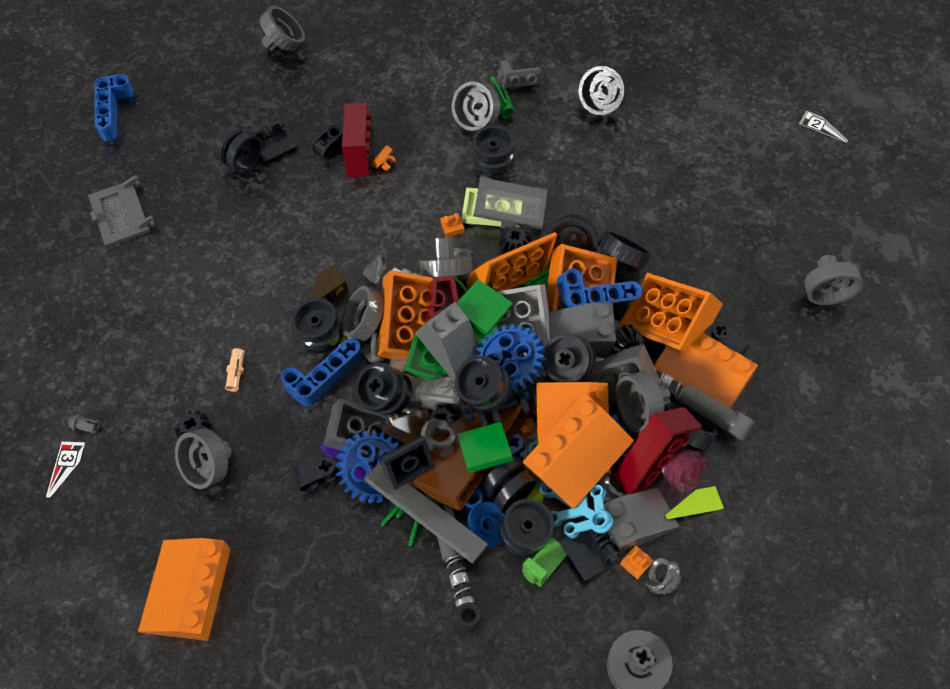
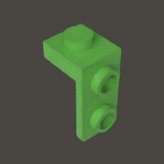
(544, 563)

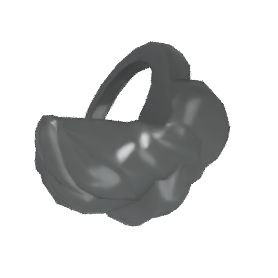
(375, 269)
(370, 349)
(434, 427)
(611, 492)
(671, 580)

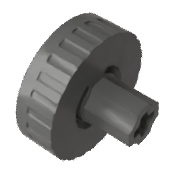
(280, 29)
(484, 105)
(446, 262)
(833, 281)
(362, 313)
(639, 398)
(204, 466)
(628, 650)

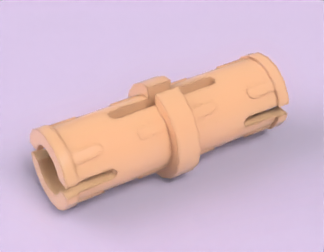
(234, 369)

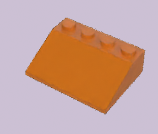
(515, 266)
(594, 268)
(671, 312)
(403, 313)
(709, 368)
(559, 397)
(578, 450)
(185, 588)

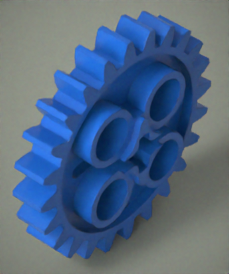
(510, 356)
(354, 460)

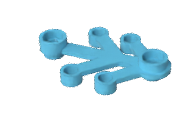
(582, 510)

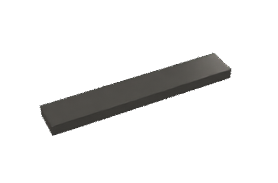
(429, 515)

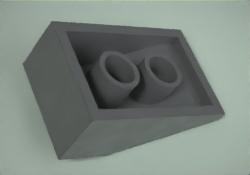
(589, 321)
(449, 338)
(622, 364)
(350, 419)
(638, 519)

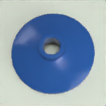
(489, 515)

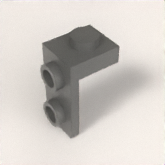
(518, 78)

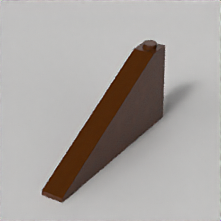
(450, 478)

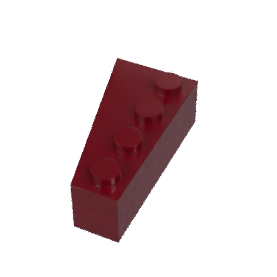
(356, 139)
(441, 294)
(654, 448)

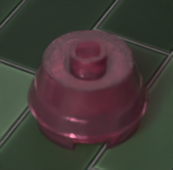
(684, 469)

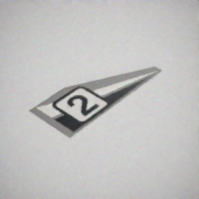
(821, 125)

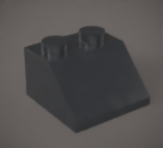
(407, 462)

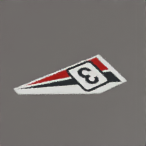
(67, 460)

